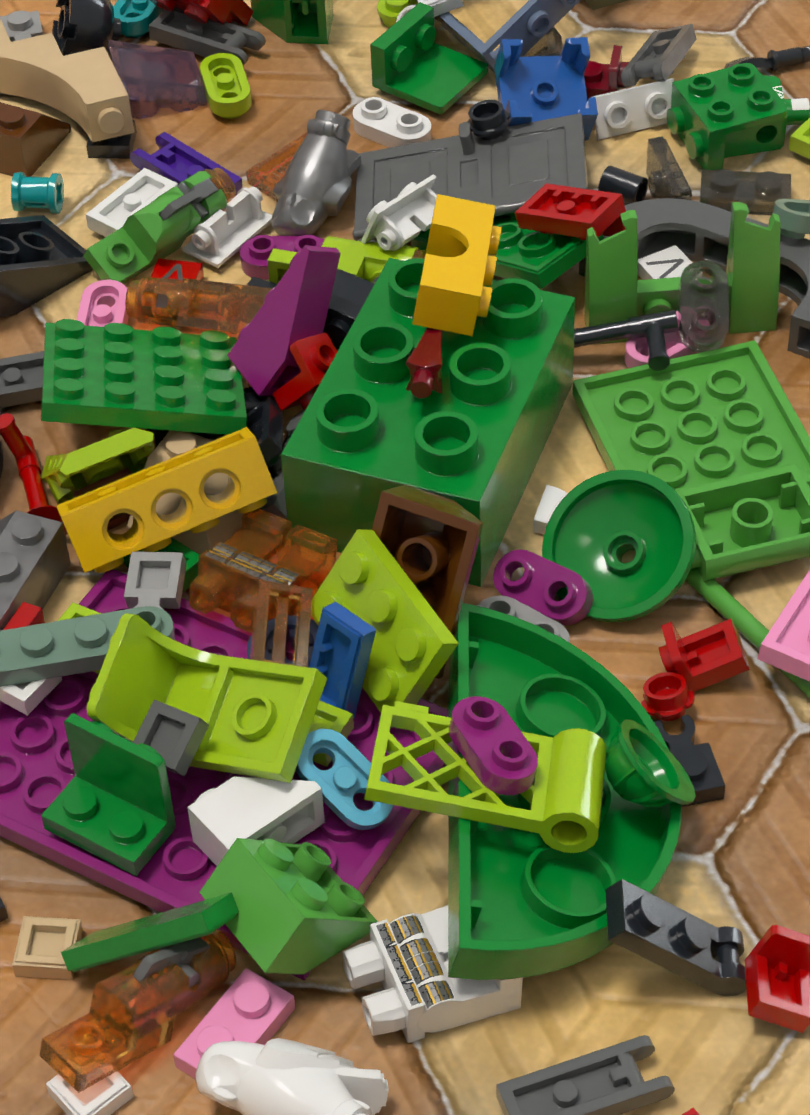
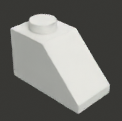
(254, 811)

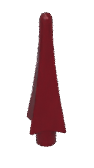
(426, 364)

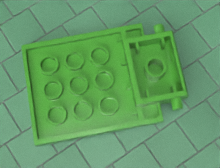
(722, 441)

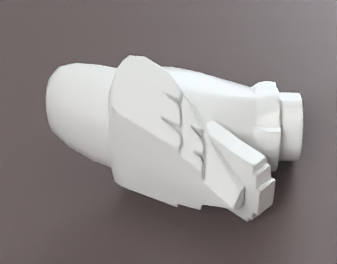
(288, 1080)

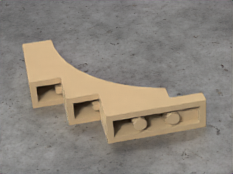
(76, 84)

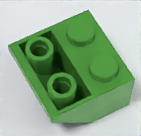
(288, 904)

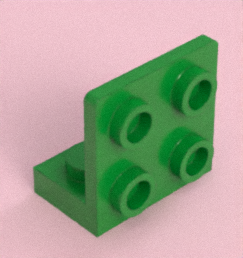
(417, 68)
(116, 800)

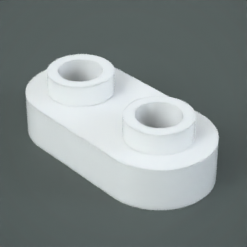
(390, 123)

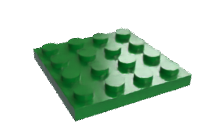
(141, 378)

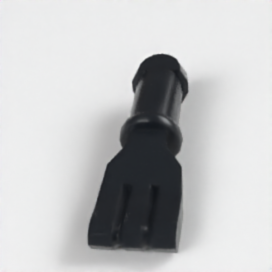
(777, 59)

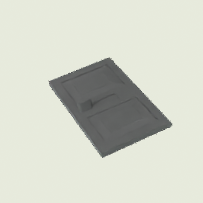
(475, 169)

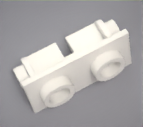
(633, 108)
(394, 220)
(227, 231)

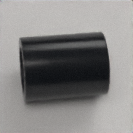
(623, 182)

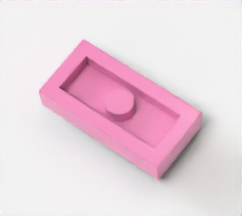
(246, 1012)

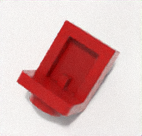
(313, 358)
(705, 655)
(780, 978)

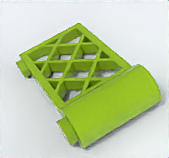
(562, 798)

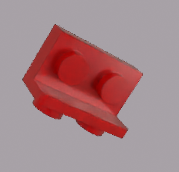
(572, 211)

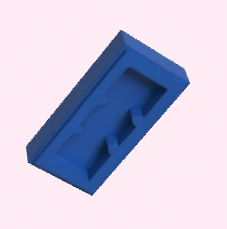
(342, 655)

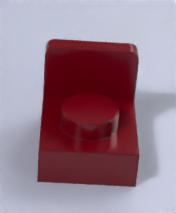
(605, 77)

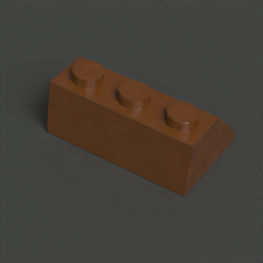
(432, 544)

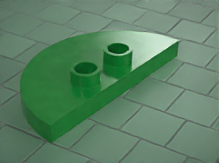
(511, 895)

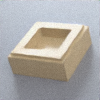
(41, 947)

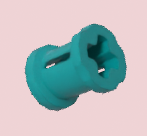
(37, 192)

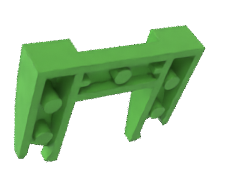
(751, 269)

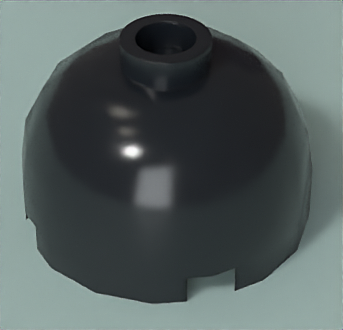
(85, 25)

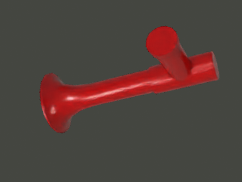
(28, 468)

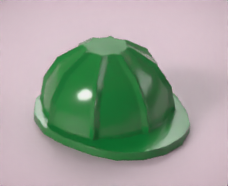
(645, 769)

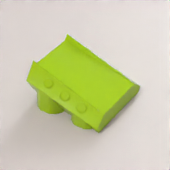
(96, 461)

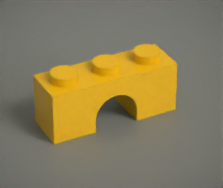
(457, 265)

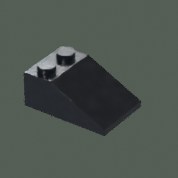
(35, 262)

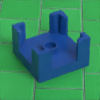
(545, 85)

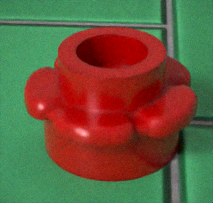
(667, 696)

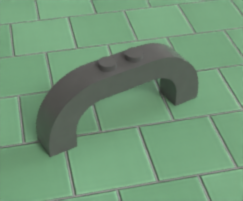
(703, 235)

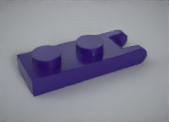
(177, 161)

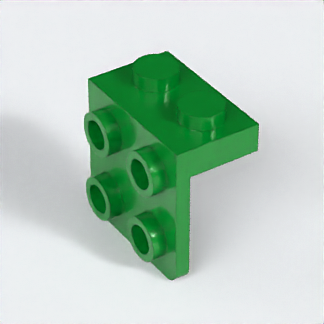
(720, 104)

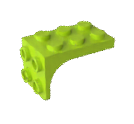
(252, 707)

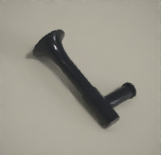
(649, 326)

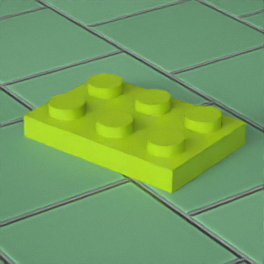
(409, 635)

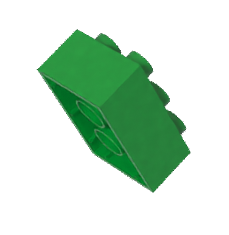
(461, 444)

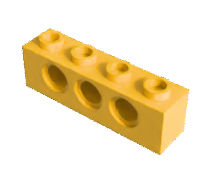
(138, 494)

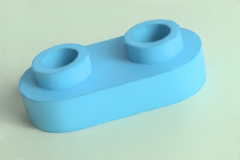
(343, 780)

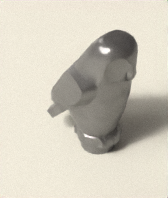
(316, 177)

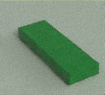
(150, 933)

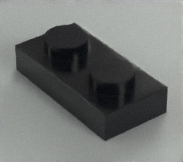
(267, 425)

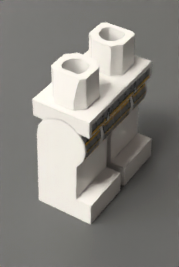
(413, 968)

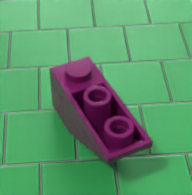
(289, 313)

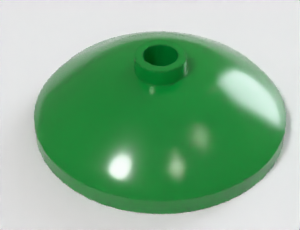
(617, 515)

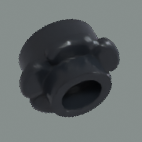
(488, 119)

